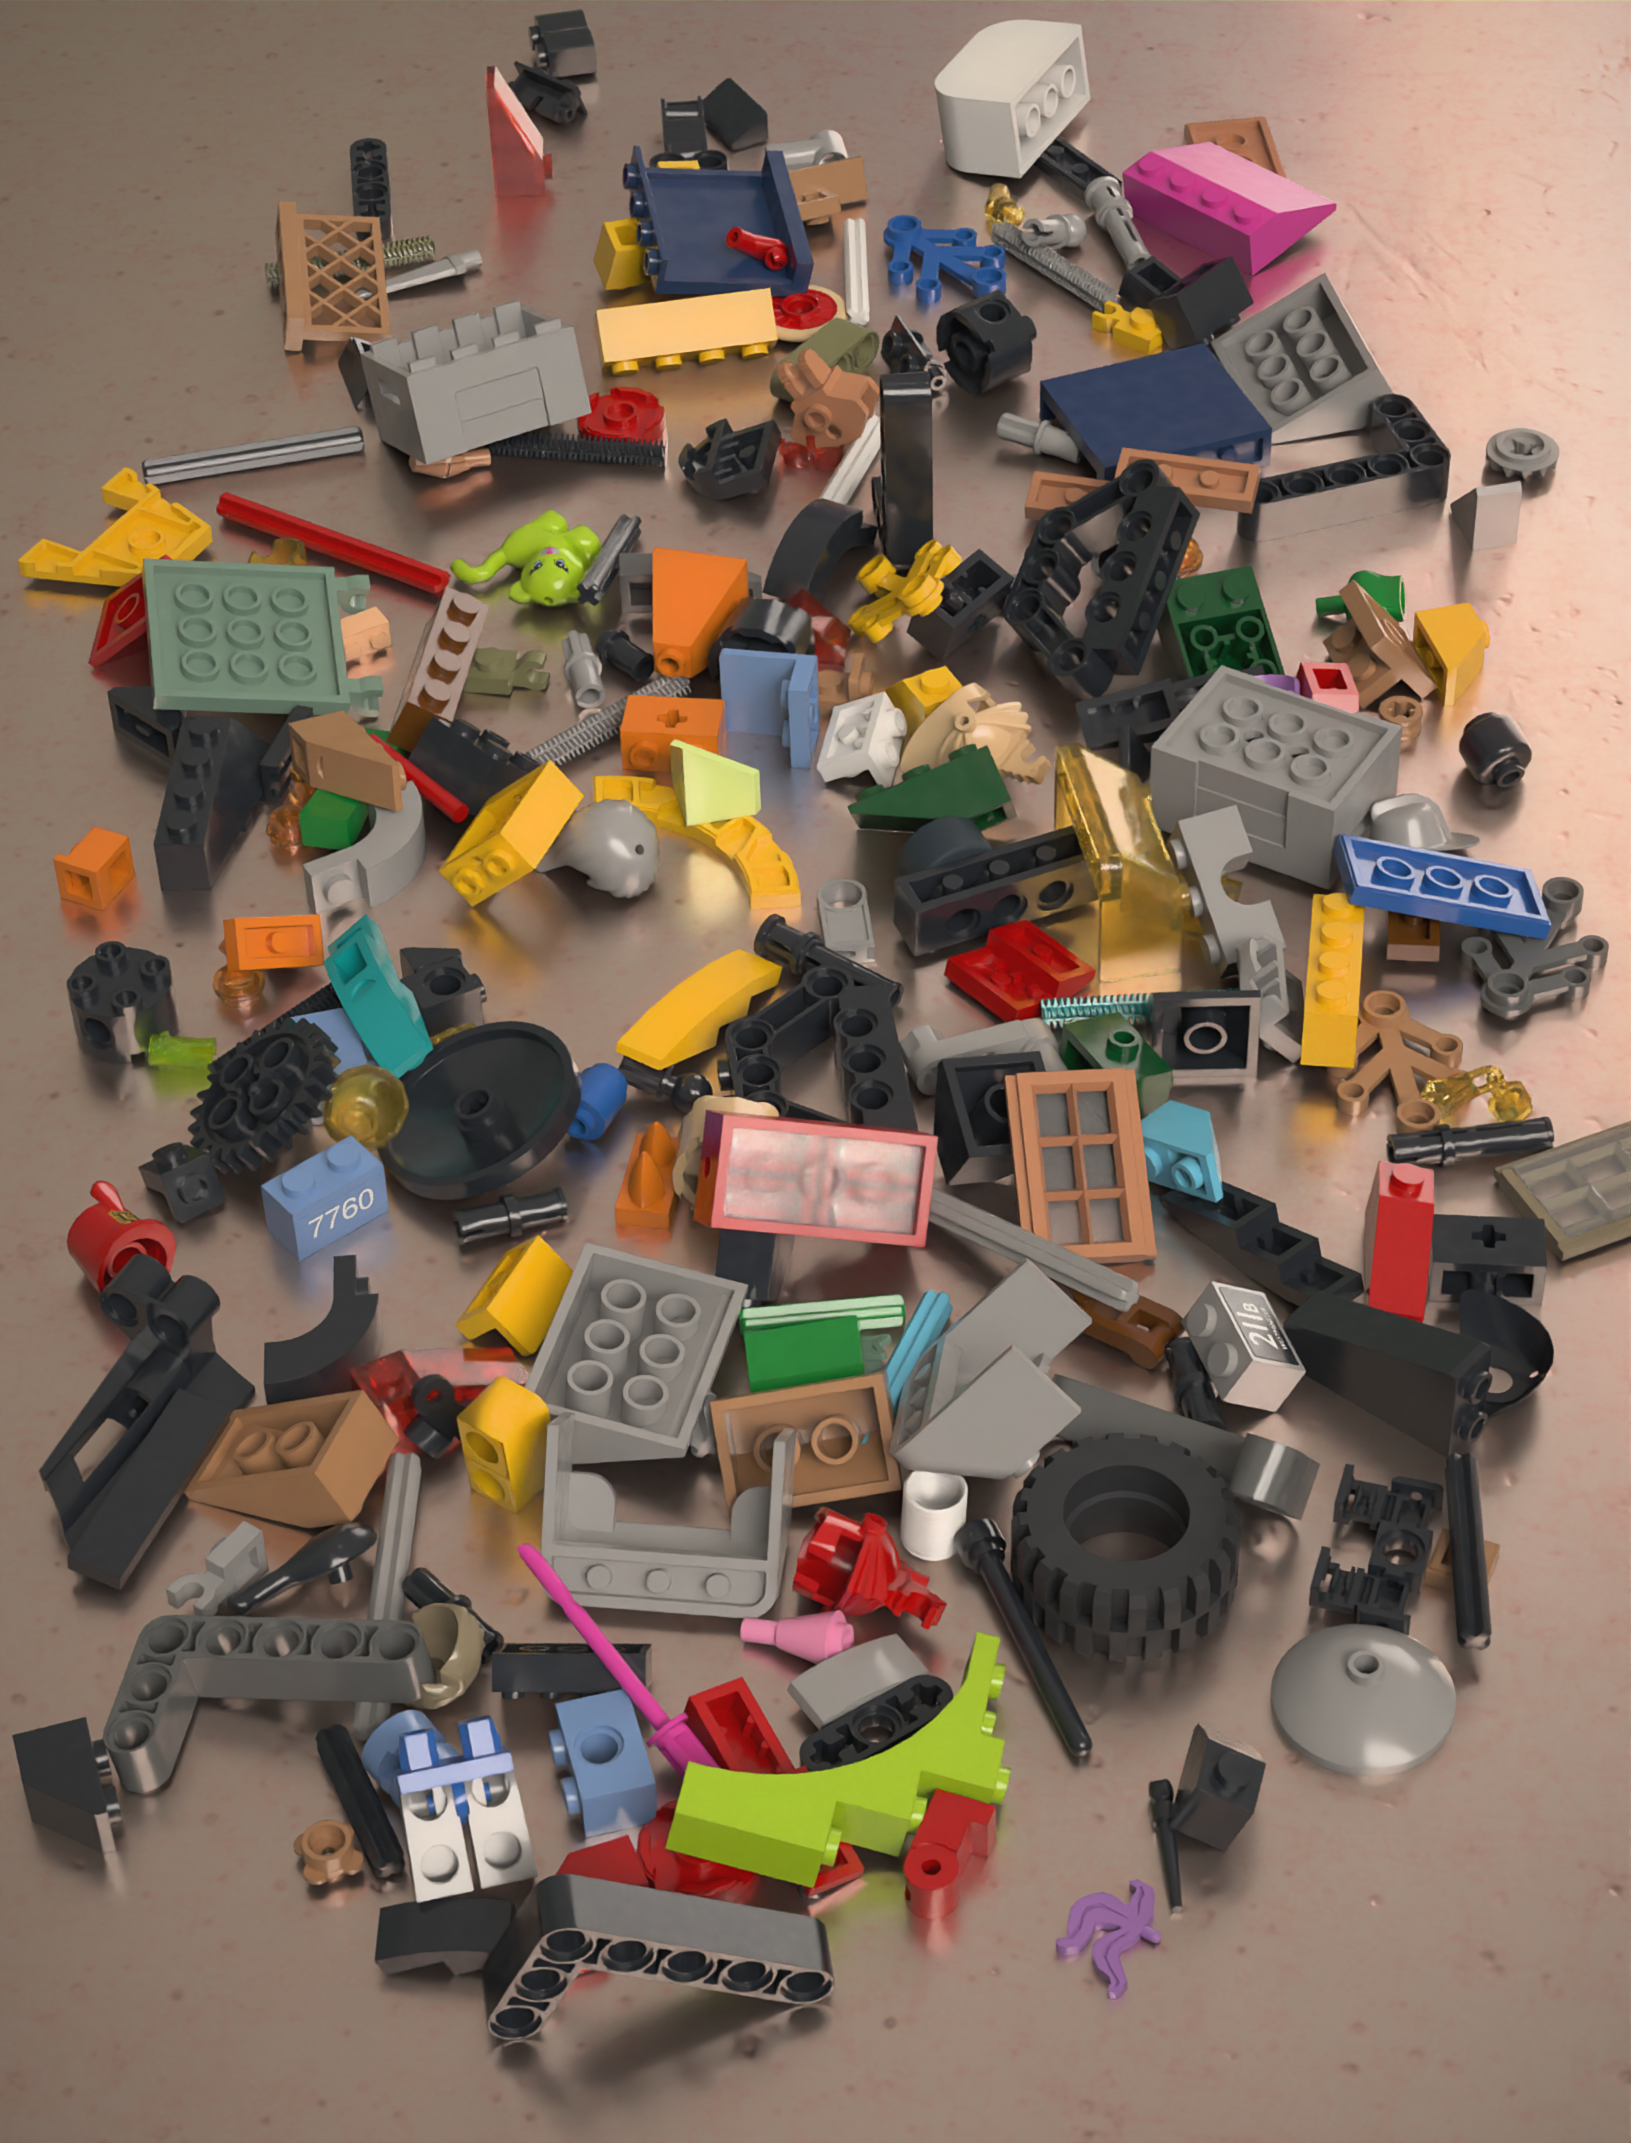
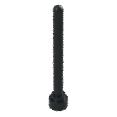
(983, 1550)

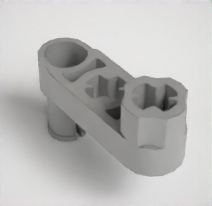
(927, 1047)

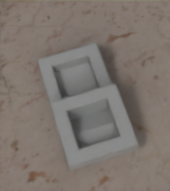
(854, 1678)

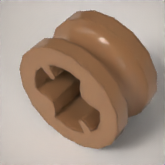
(1405, 713)

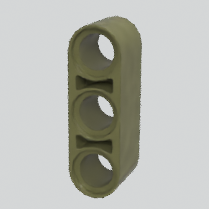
(838, 344)

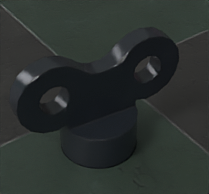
(437, 1419)

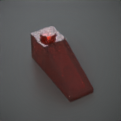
(516, 144)
(393, 1376)

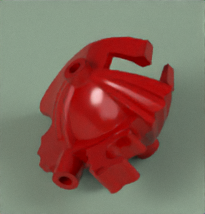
(859, 1570)

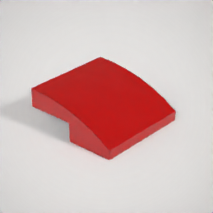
(1018, 971)

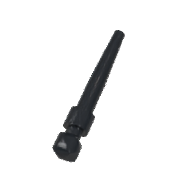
(1162, 1797)

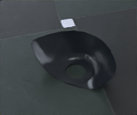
(1517, 1343)

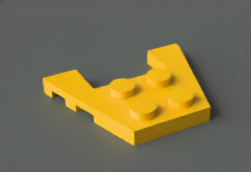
(145, 531)

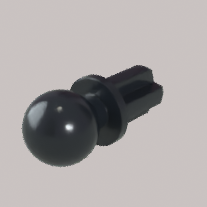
(682, 1089)

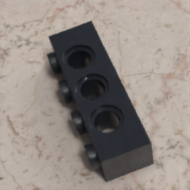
(992, 890)

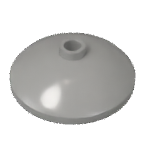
(1357, 1719)

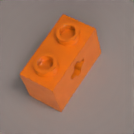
(656, 721)

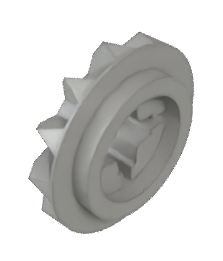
(1522, 452)

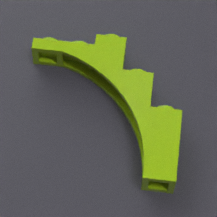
(796, 1821)

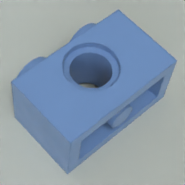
(605, 1763)

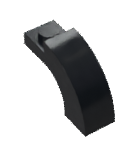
(814, 547)
(322, 1358)

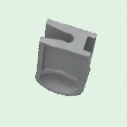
(848, 928)

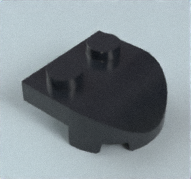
(731, 461)

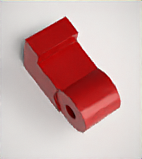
(940, 1850)

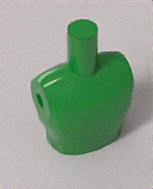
(1386, 590)

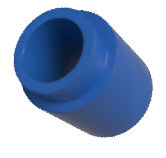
(601, 1100)

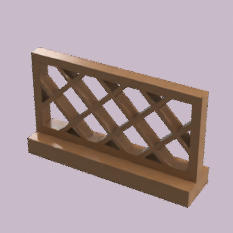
(296, 287)

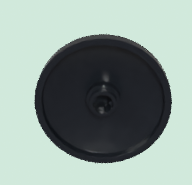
(483, 1110)

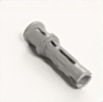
(1115, 216)

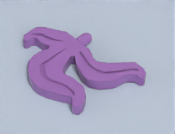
(1127, 1925)

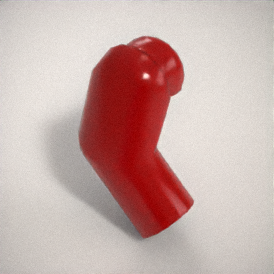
(759, 247)

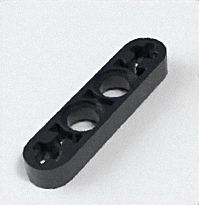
(371, 184)

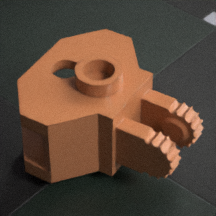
(827, 400)

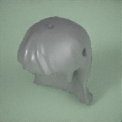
(610, 845)

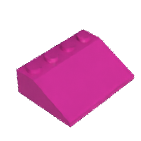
(1222, 203)

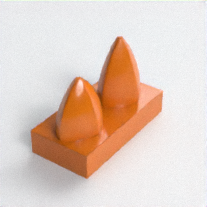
(272, 942)
(648, 1187)

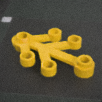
(911, 595)

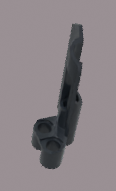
(166, 1352)

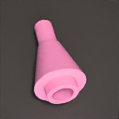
(807, 1636)

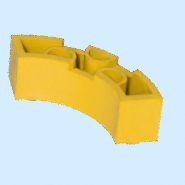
(617, 253)

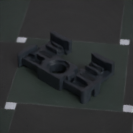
(1403, 1525)

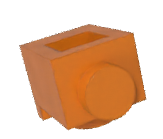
(95, 868)

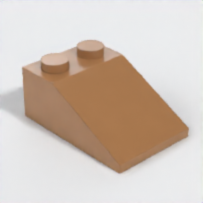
(298, 1460)

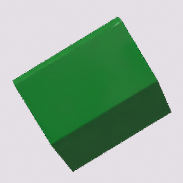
(804, 1353)

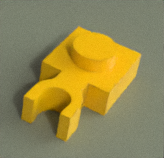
(1131, 329)

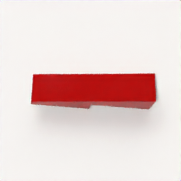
(742, 1740)

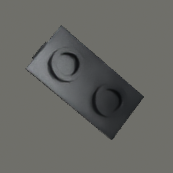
(558, 97)
(907, 352)

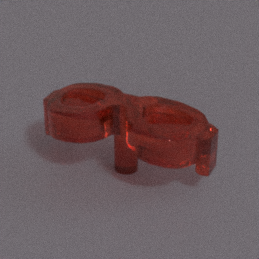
(799, 455)

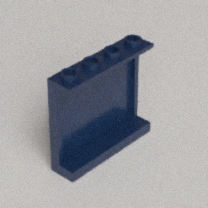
(686, 223)
(1158, 404)

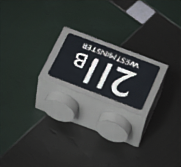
(1243, 1346)

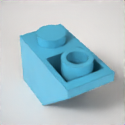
(1182, 1150)

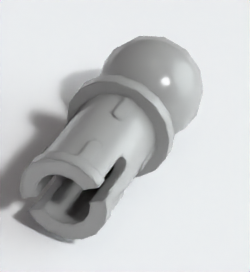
(1055, 231)

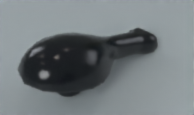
(321, 1555)

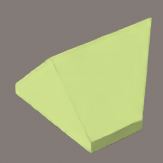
(712, 785)

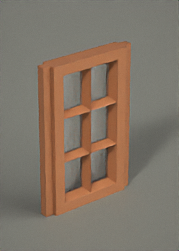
(1081, 1162)

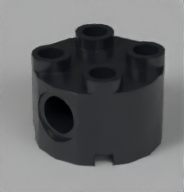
(986, 342)
(763, 626)
(122, 1001)

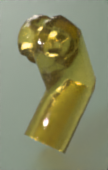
(1001, 207)

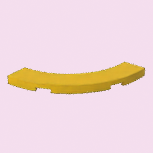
(740, 841)

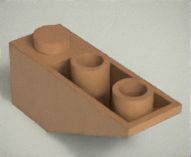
(344, 760)

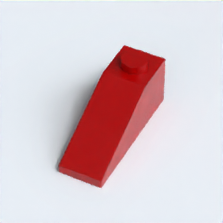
(1399, 1239)

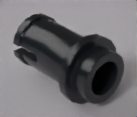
(617, 649)

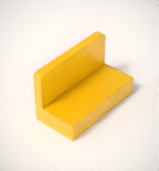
(519, 1296)

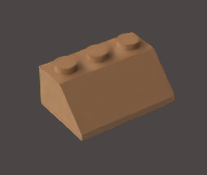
(824, 1418)

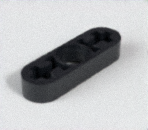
(886, 1711)

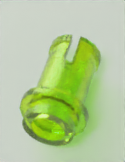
(181, 1051)

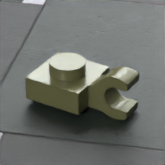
(499, 670)

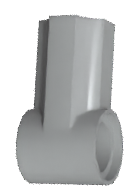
(810, 152)

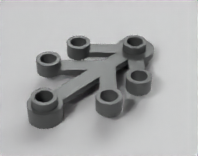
(1511, 990)

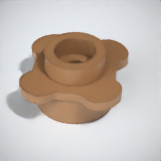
(325, 1838)

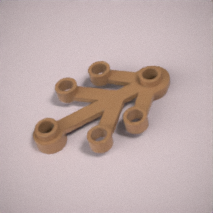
(1388, 1019)

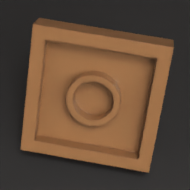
(1376, 649)

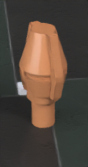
(453, 465)

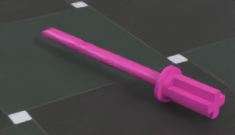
(672, 1736)

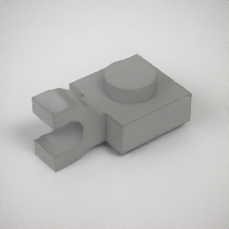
(230, 1568)

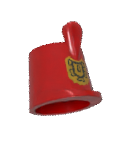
(110, 1235)

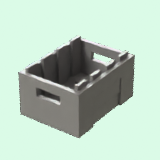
(475, 381)
(1286, 764)

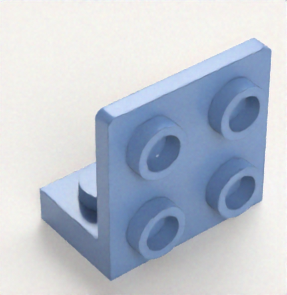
(773, 697)

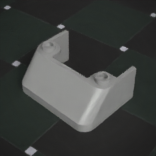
(982, 1388)
(660, 1564)

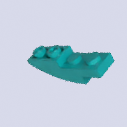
(376, 999)

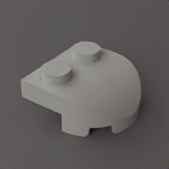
(1282, 1000)

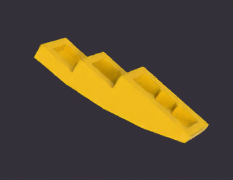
(693, 1011)

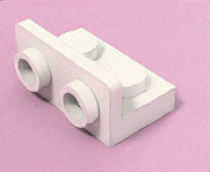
(862, 738)

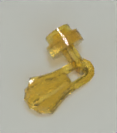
(1506, 1103)

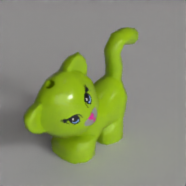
(550, 560)

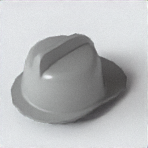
(1415, 823)

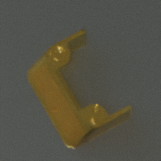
(1127, 862)

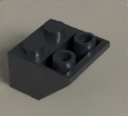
(469, 763)

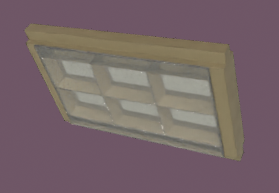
(1576, 1189)

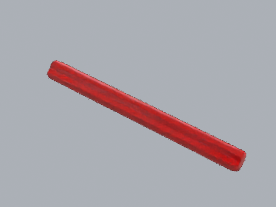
(333, 543)

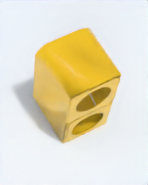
(505, 1443)

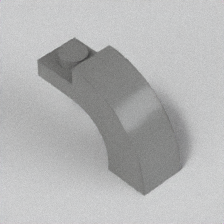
(377, 864)

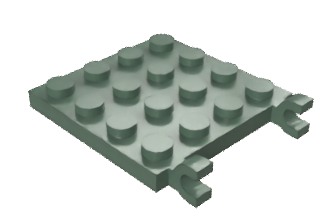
(252, 638)

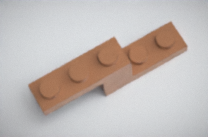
(1203, 480)

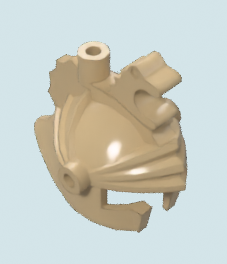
(994, 725)

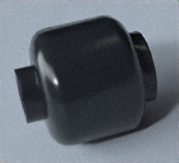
(1495, 749)

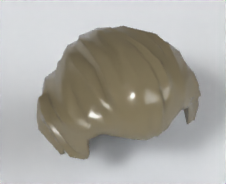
(455, 1651)

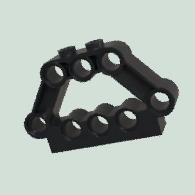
(1153, 532)
(802, 1019)

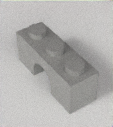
(1205, 851)

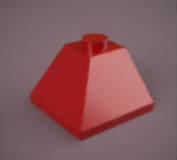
(121, 624)

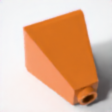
(690, 606)

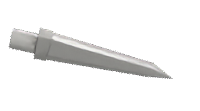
(448, 266)

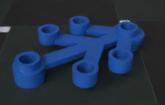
(907, 235)

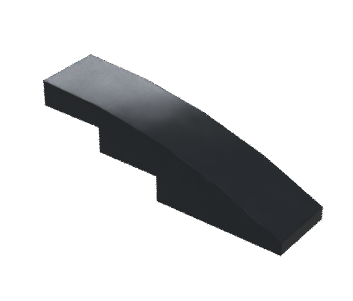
(1145, 708)
(1253, 1240)

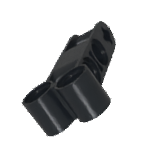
(686, 136)

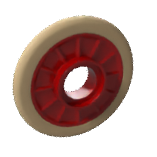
(804, 314)

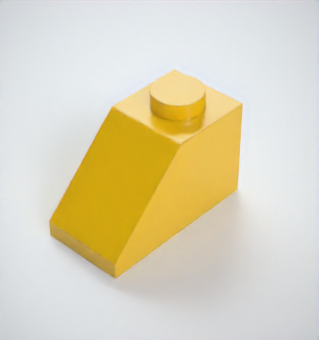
(1452, 647)
(922, 695)

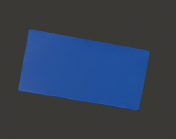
(1441, 886)

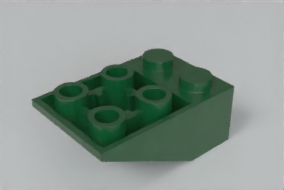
(1217, 623)
(962, 787)

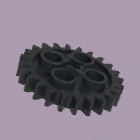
(264, 1095)

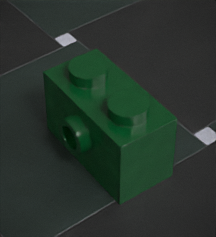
(1114, 1043)

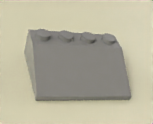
(1304, 365)
(634, 1354)

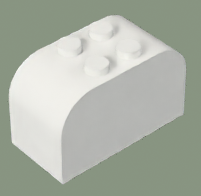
(1011, 95)

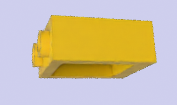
(511, 833)

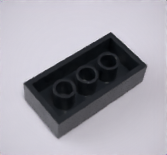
(562, 1669)

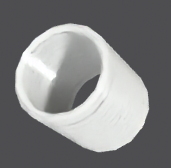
(932, 1513)

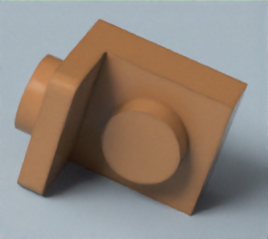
(843, 687)

